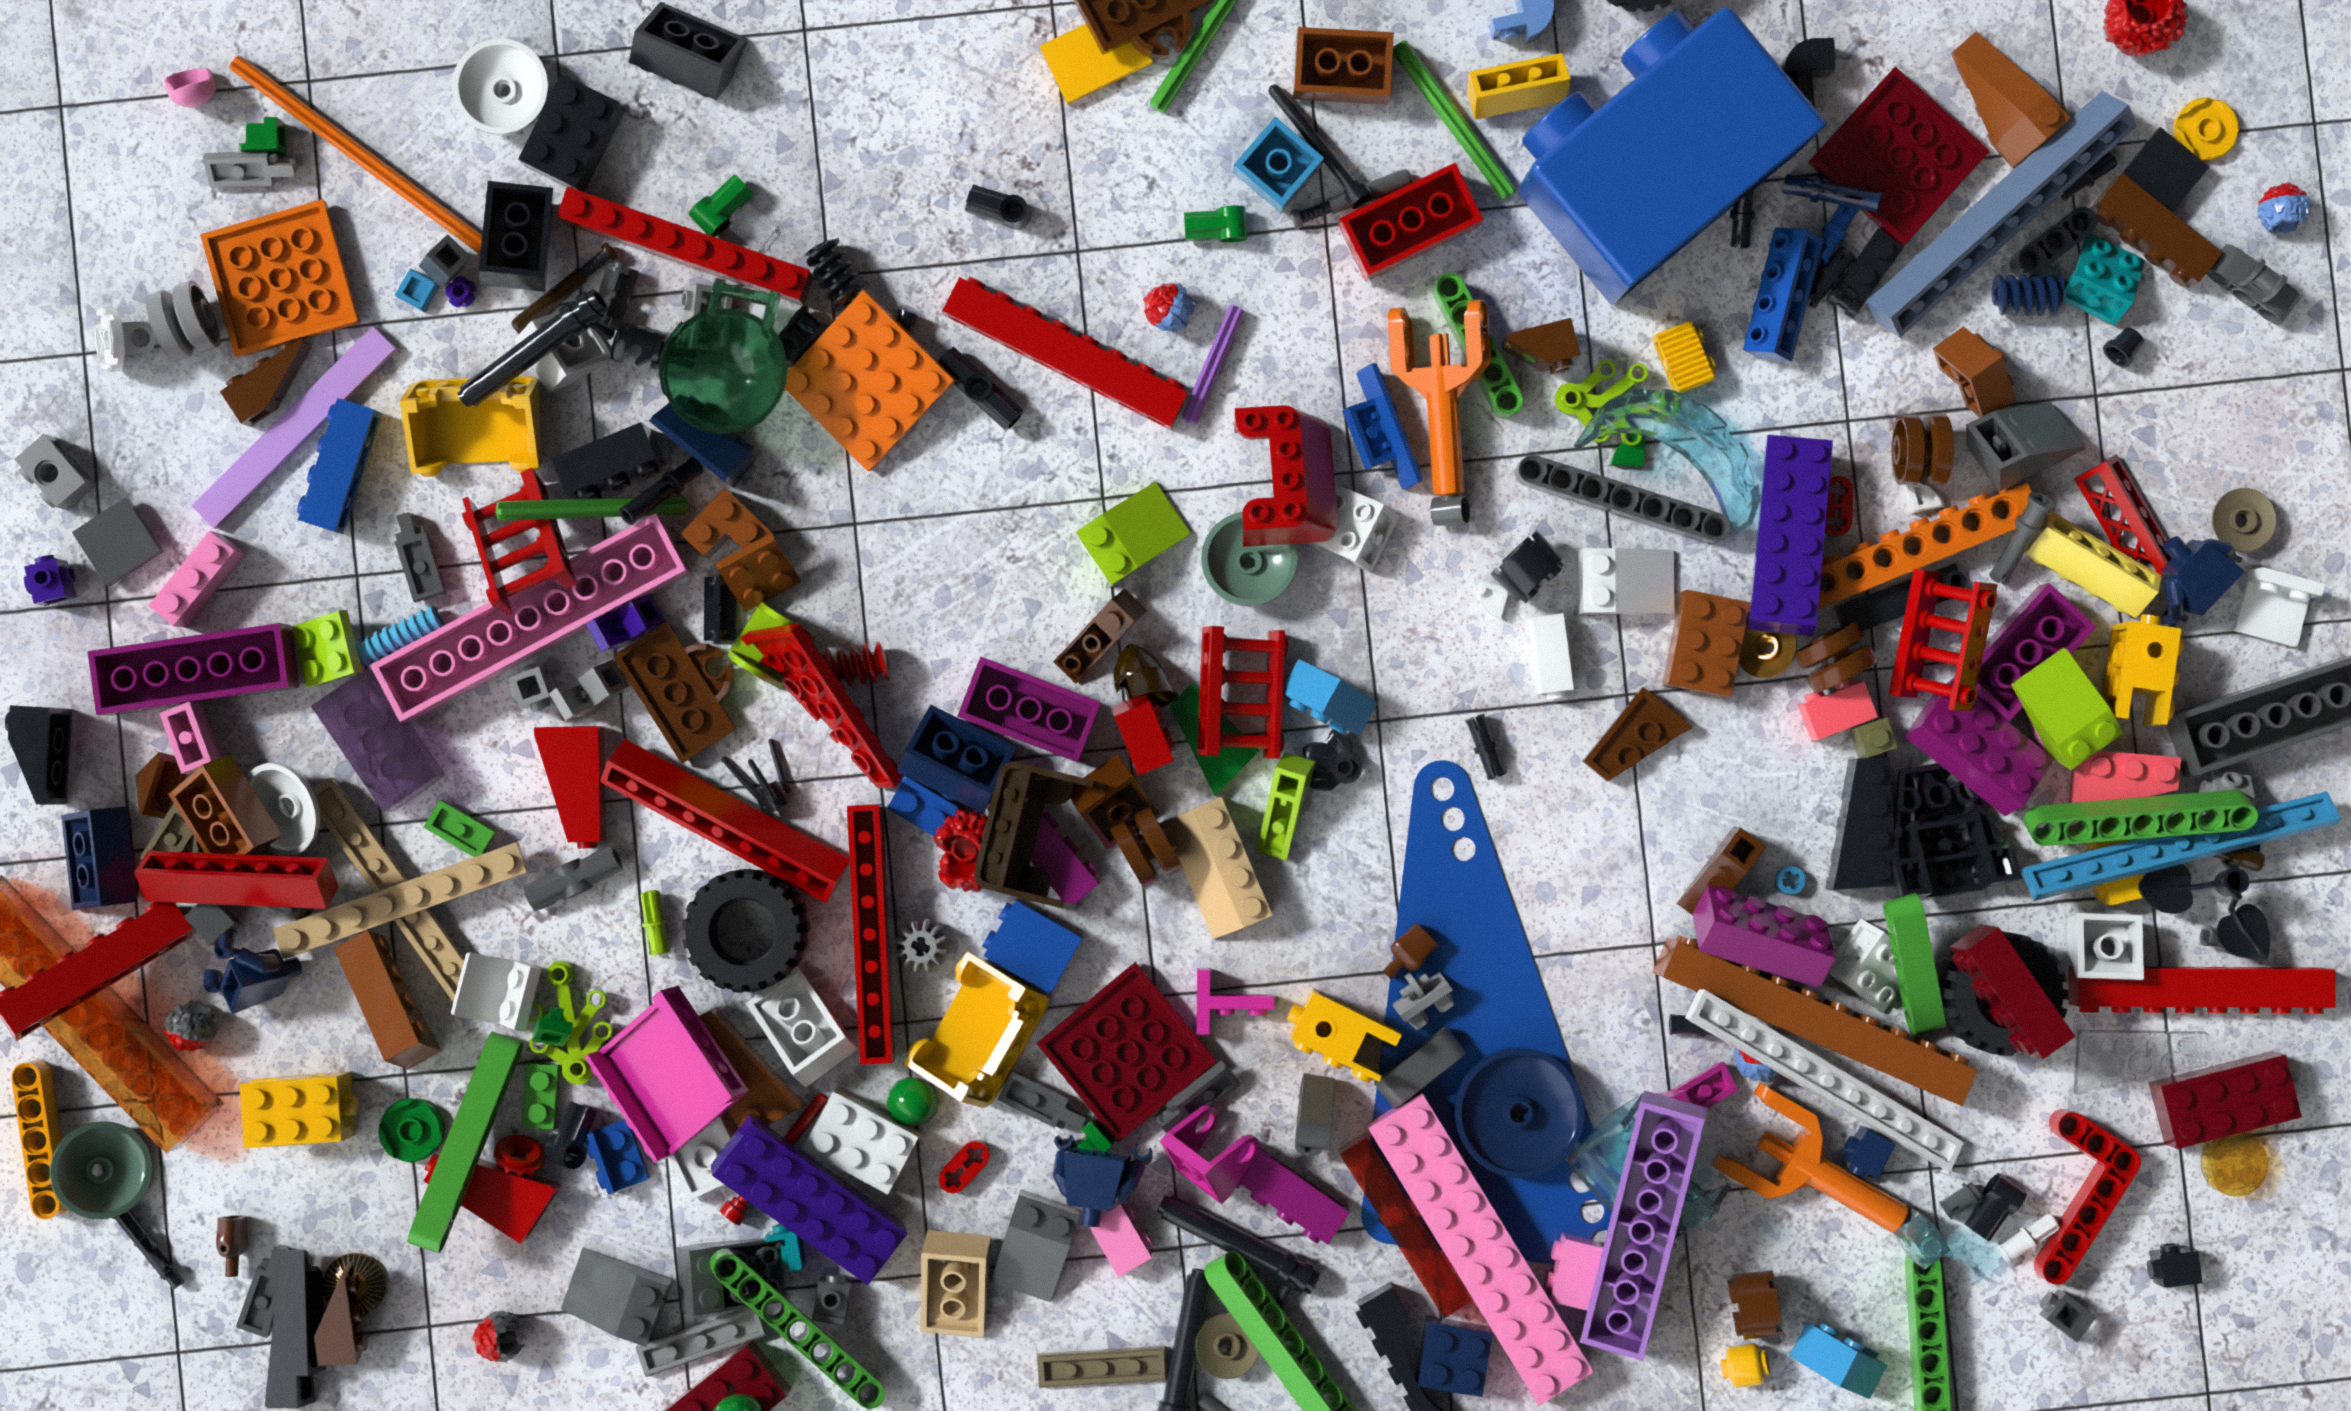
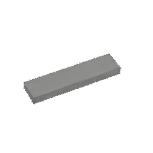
(700, 1341)

